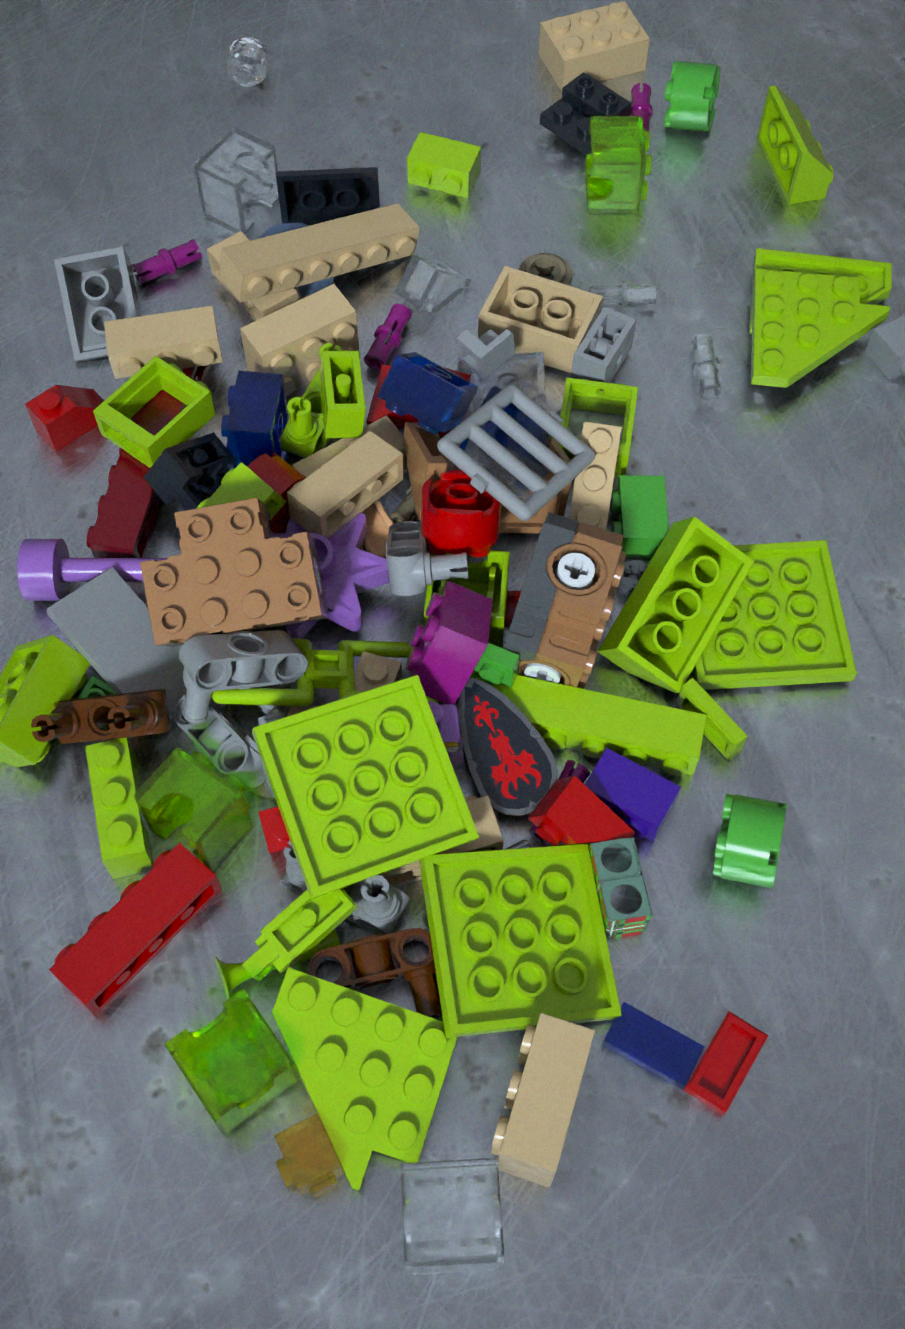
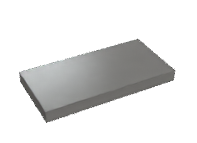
(117, 638)

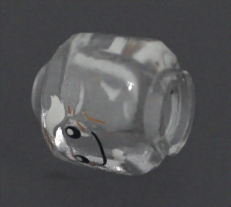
(247, 61)

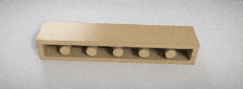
(317, 252)

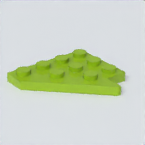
(874, 276)
(804, 322)
(365, 1068)

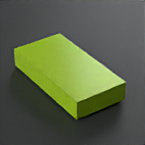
(719, 726)

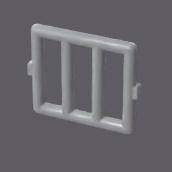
(485, 481)

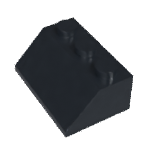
(326, 194)

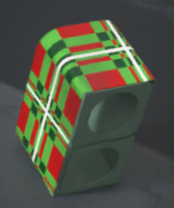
(622, 924)

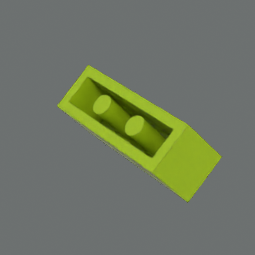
(119, 820)

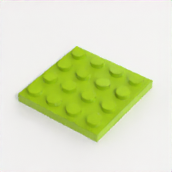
(781, 623)
(364, 785)
(517, 939)

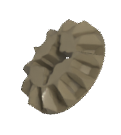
(548, 264)

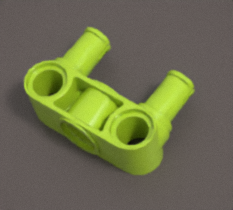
(305, 428)

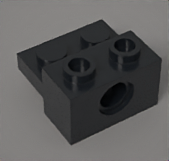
(579, 102)
(190, 471)

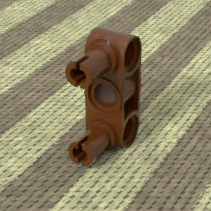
(91, 717)
(381, 960)

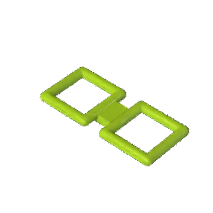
(325, 670)

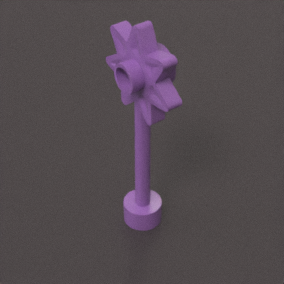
(346, 570)

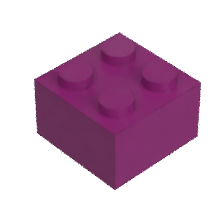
(450, 641)

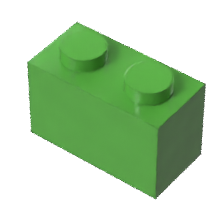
(640, 514)

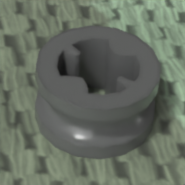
(632, 567)

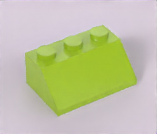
(792, 150)
(29, 686)

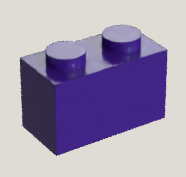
(633, 793)

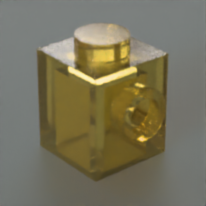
(308, 1158)

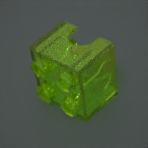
(617, 165)
(194, 796)
(234, 1062)

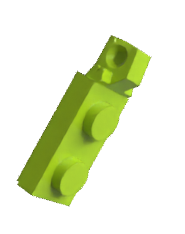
(298, 931)

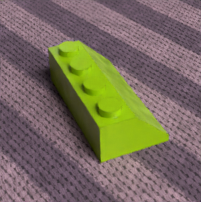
(676, 605)

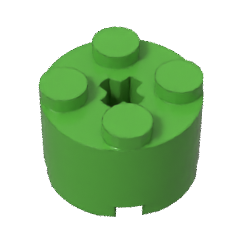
(692, 96)
(749, 840)

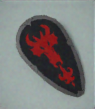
(503, 750)

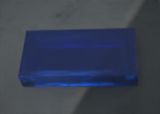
(653, 1045)

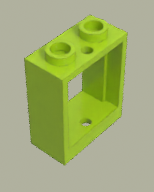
(615, 399)
(115, 412)

